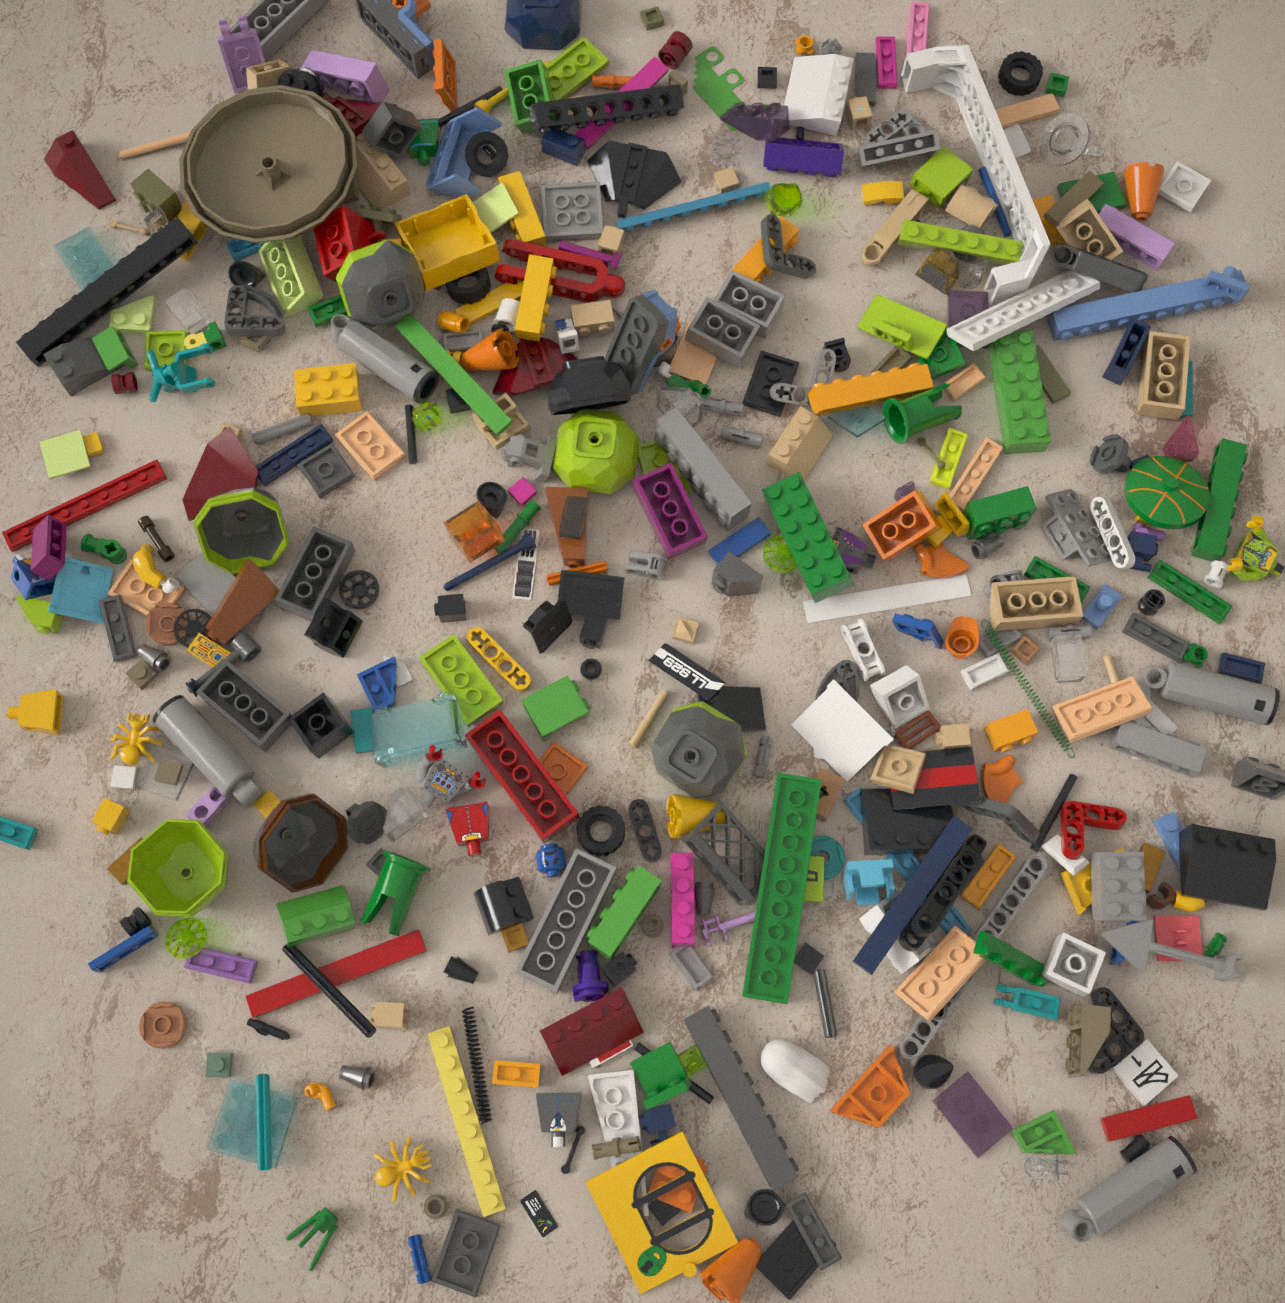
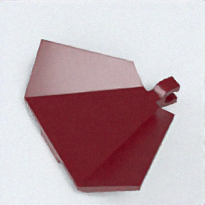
(355, 112)
(536, 367)
(221, 469)

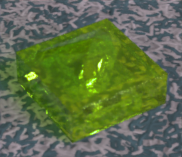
(692, 1060)

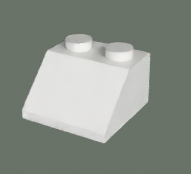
(900, 696)

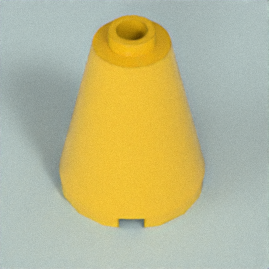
(687, 813)

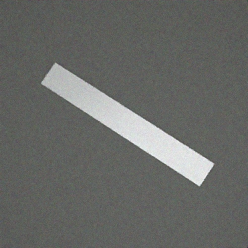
(887, 598)

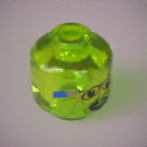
(427, 416)

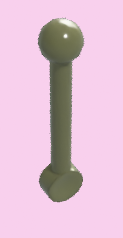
(922, 442)

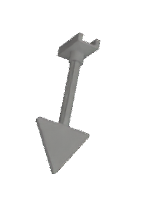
(1135, 943)

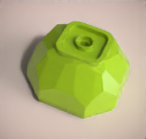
(600, 465)
(164, 856)

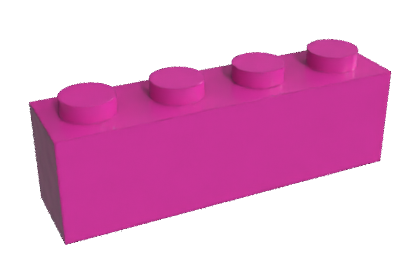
(682, 900)

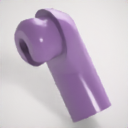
(1139, 527)

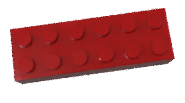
(522, 776)

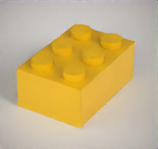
(328, 390)

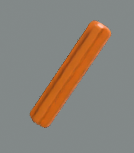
(596, 568)

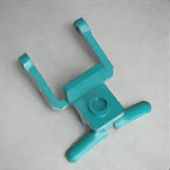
(177, 373)

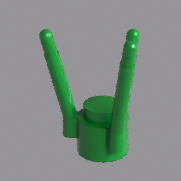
(323, 1221)

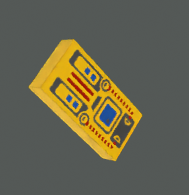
(207, 650)

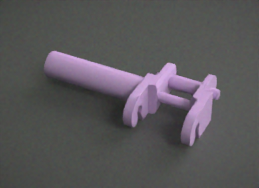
(729, 924)

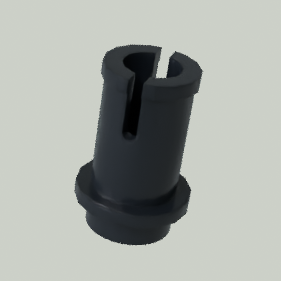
(1135, 1148)

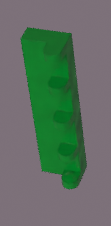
(1009, 959)

